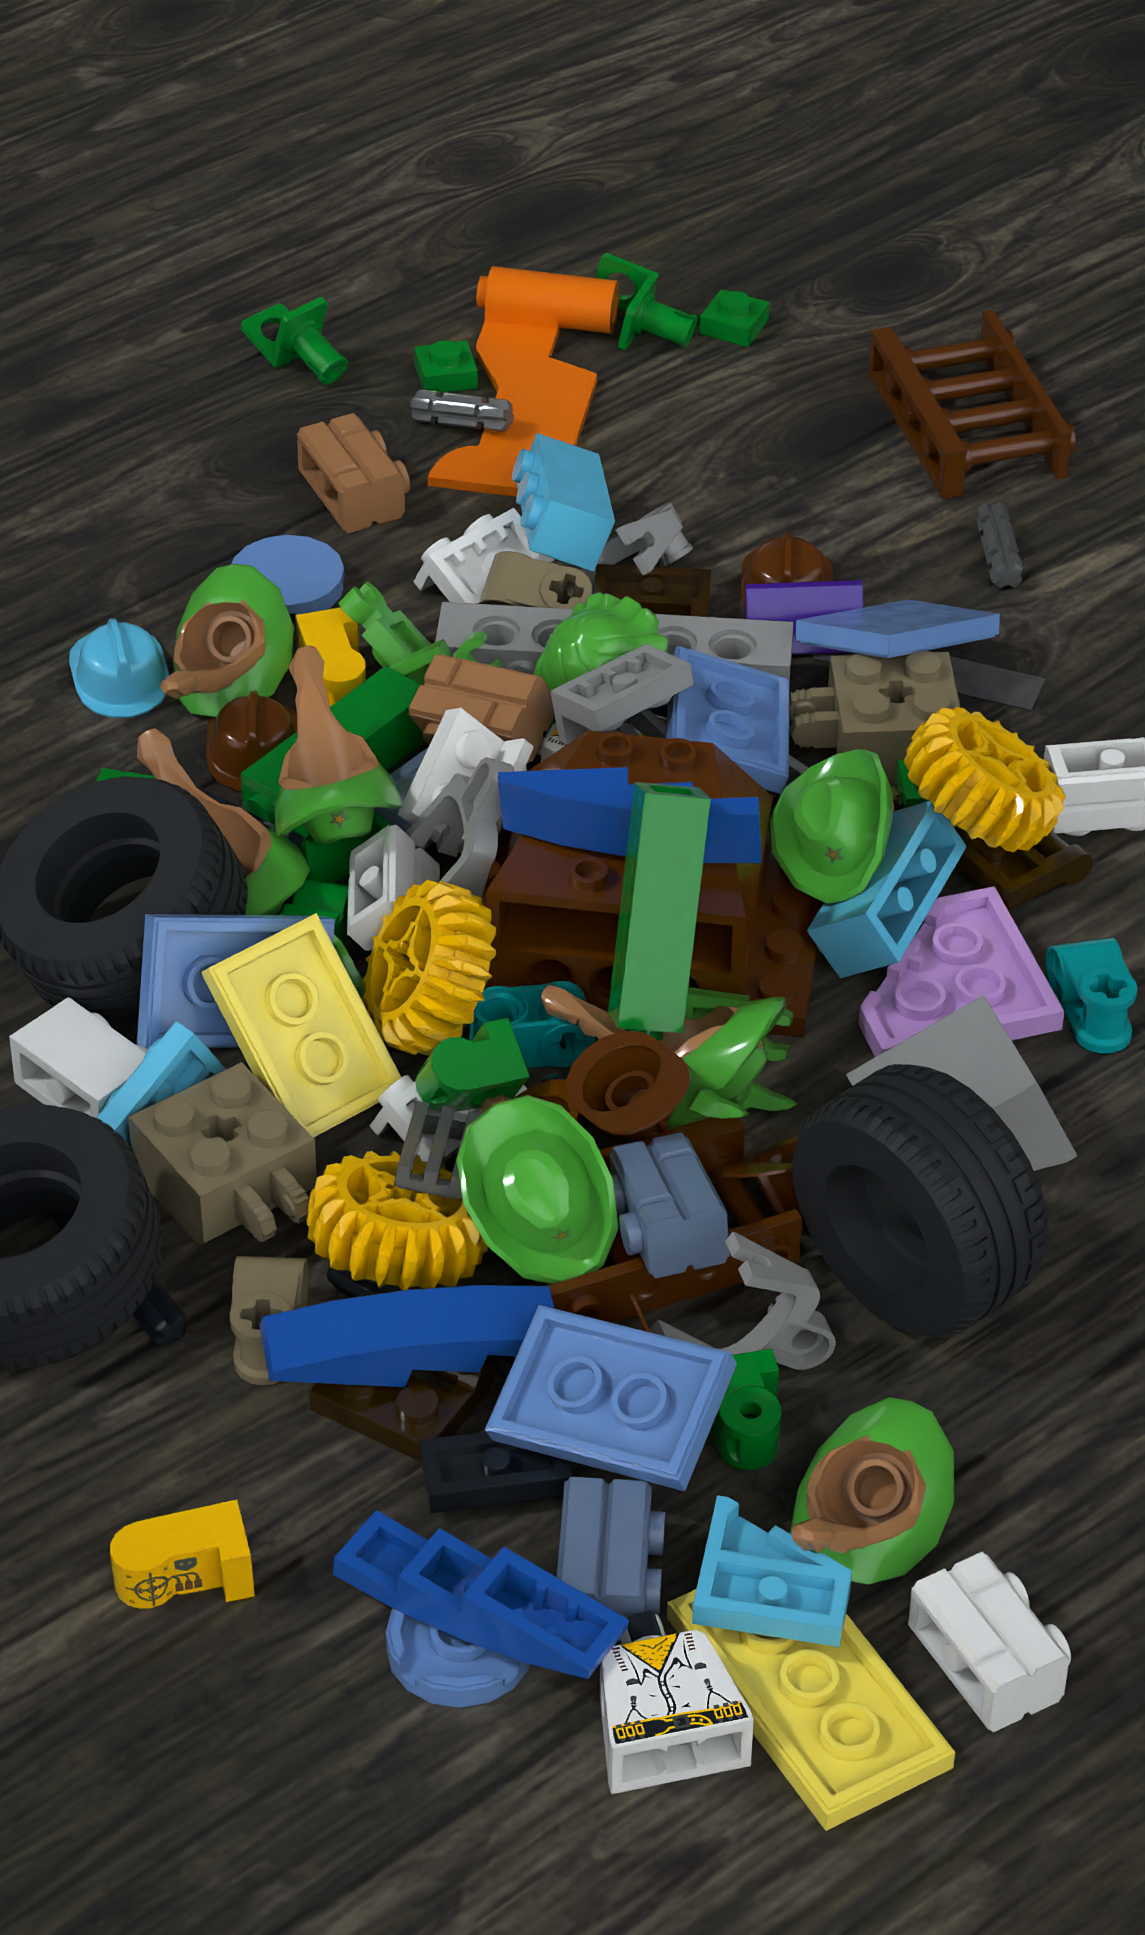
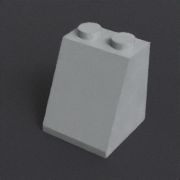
(983, 1057)

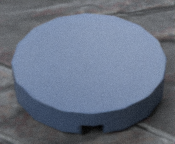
(301, 567)
(446, 1667)

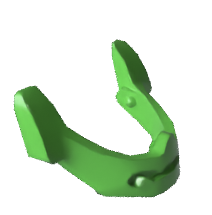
(704, 1103)

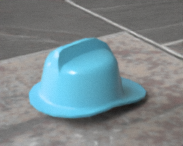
(118, 670)

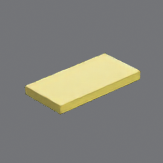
(828, 1716)

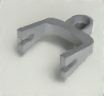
(656, 531)
(467, 808)
(792, 1325)

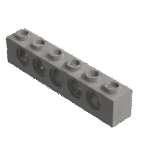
(521, 633)

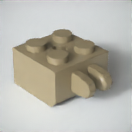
(873, 704)
(225, 1156)

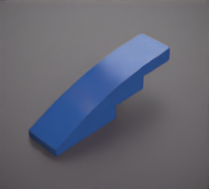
(594, 812)
(392, 1333)
(478, 1599)

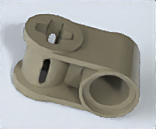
(529, 582)
(262, 1289)

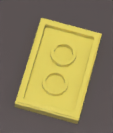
(303, 1026)

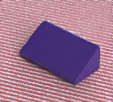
(801, 601)

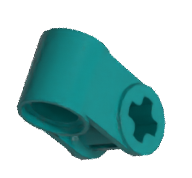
(1093, 992)
(534, 1029)

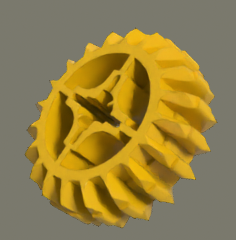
(984, 779)
(428, 966)
(389, 1230)

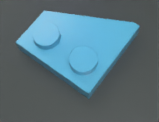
(168, 1068)
(768, 1583)

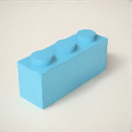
(563, 501)
(884, 918)

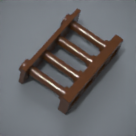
(934, 429)
(606, 1291)

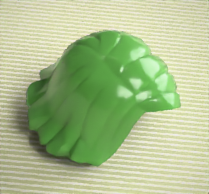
(596, 636)

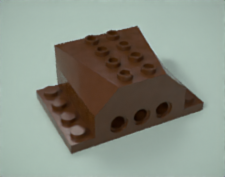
(562, 903)

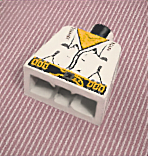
(669, 1708)

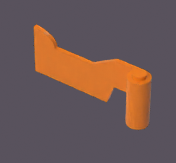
(515, 352)

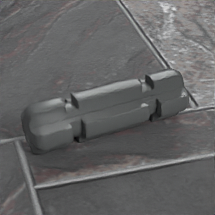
(462, 410)
(999, 545)

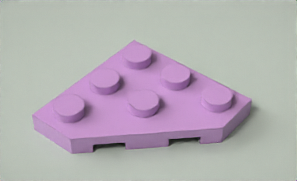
(957, 956)

